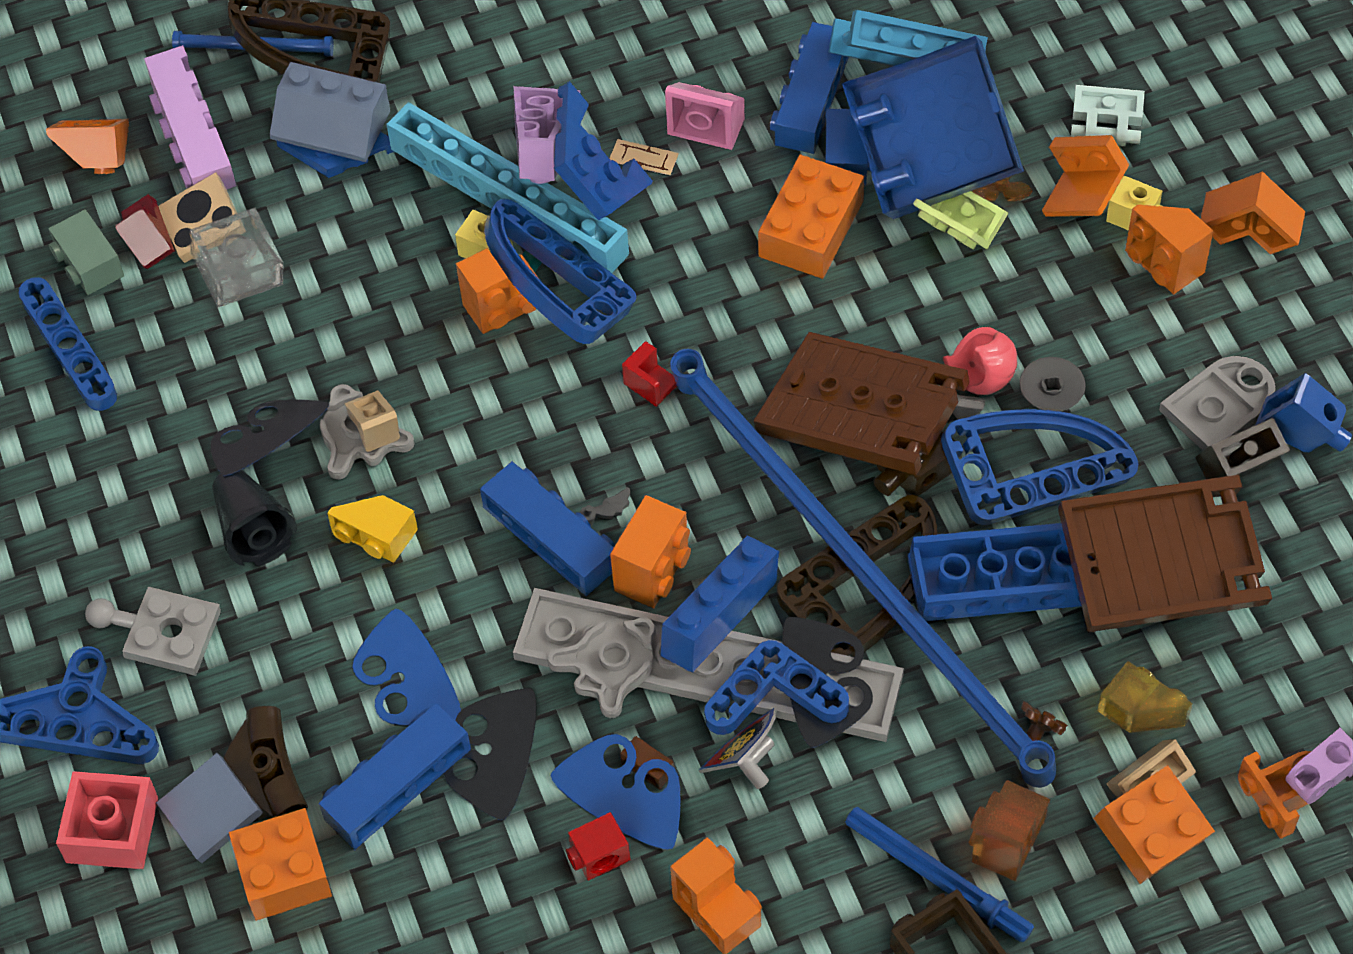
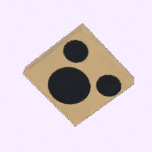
(195, 207)

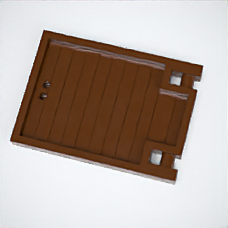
(862, 402)
(1163, 553)

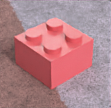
(107, 820)

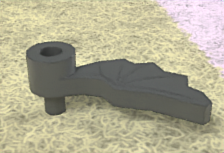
(611, 507)

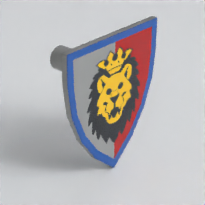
(746, 750)

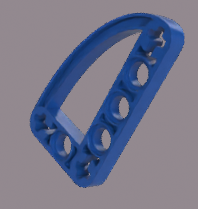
(605, 294)
(987, 487)

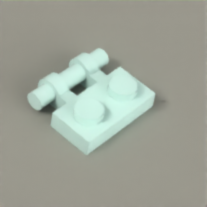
(1108, 106)

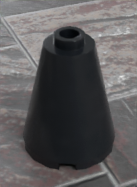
(251, 520)

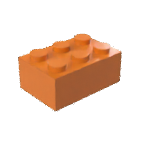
(811, 216)

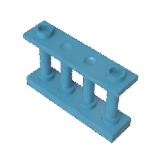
(889, 38)

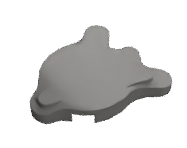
(343, 437)
(609, 661)

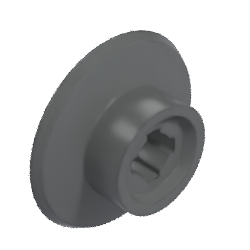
(1051, 373)

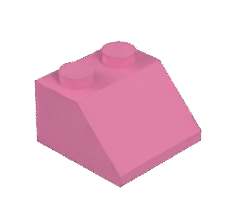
(704, 114)

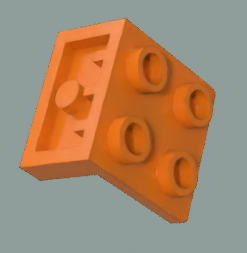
(1090, 175)

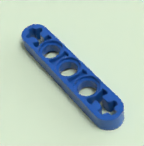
(69, 357)

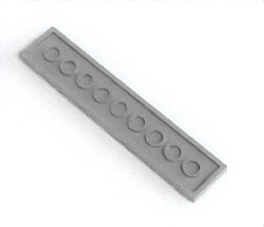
(562, 620)

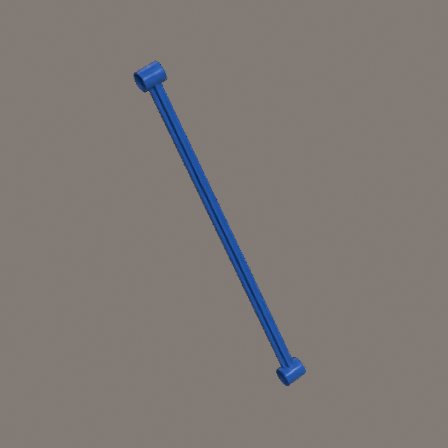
(865, 570)

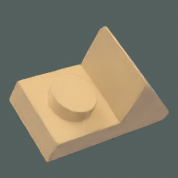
(374, 420)

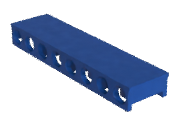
(992, 572)

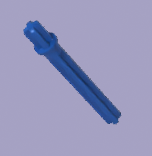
(984, 904)

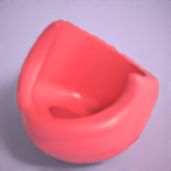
(987, 357)

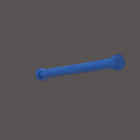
(229, 42)

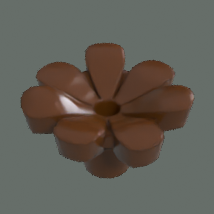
(1041, 722)

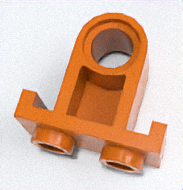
(1271, 792)

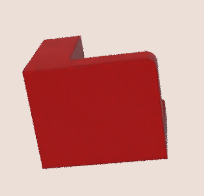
(645, 375)

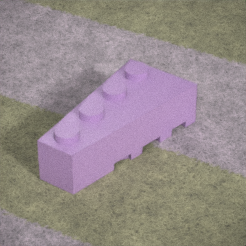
(186, 119)
(536, 132)

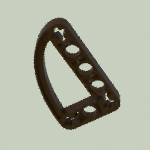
(291, 22)
(813, 600)

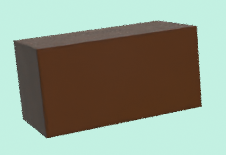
(644, 753)

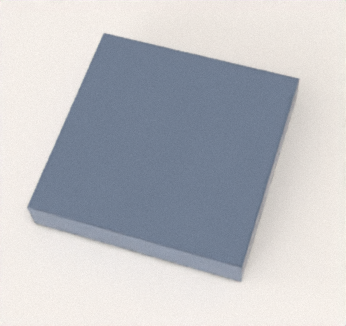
(209, 807)

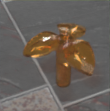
(1012, 190)

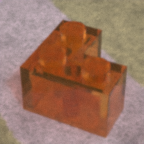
(1007, 829)

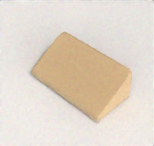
(1163, 754)

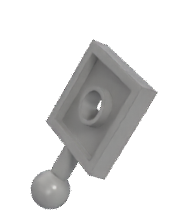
(155, 613)

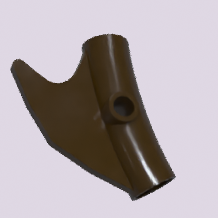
(263, 764)

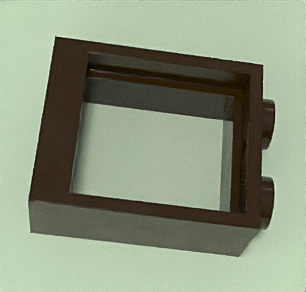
(937, 912)

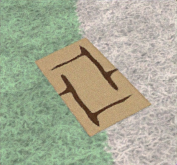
(648, 157)

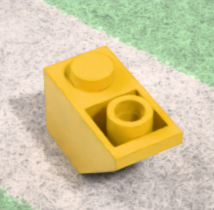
(375, 524)

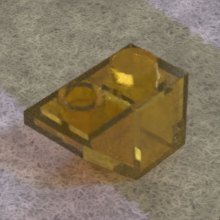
(1142, 702)

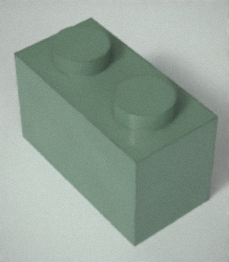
(86, 252)

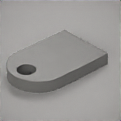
(1218, 401)

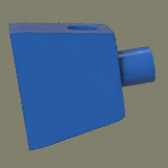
(1307, 415)

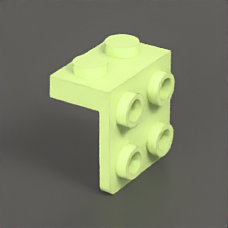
(968, 216)

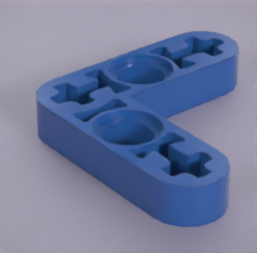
(776, 676)

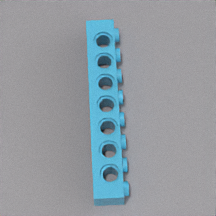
(492, 178)

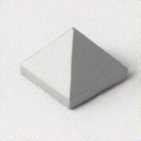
(968, 406)

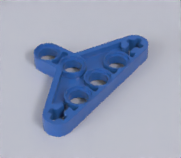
(95, 715)

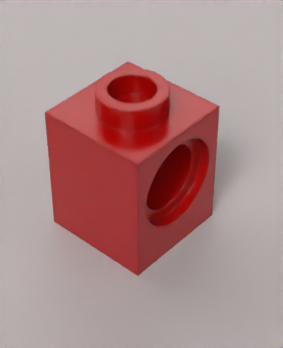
(598, 847)

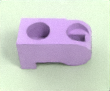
(1323, 767)

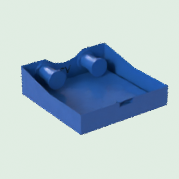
(933, 127)

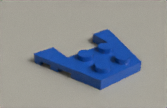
(586, 167)

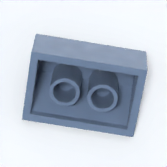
(329, 111)

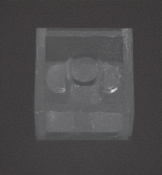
(236, 257)

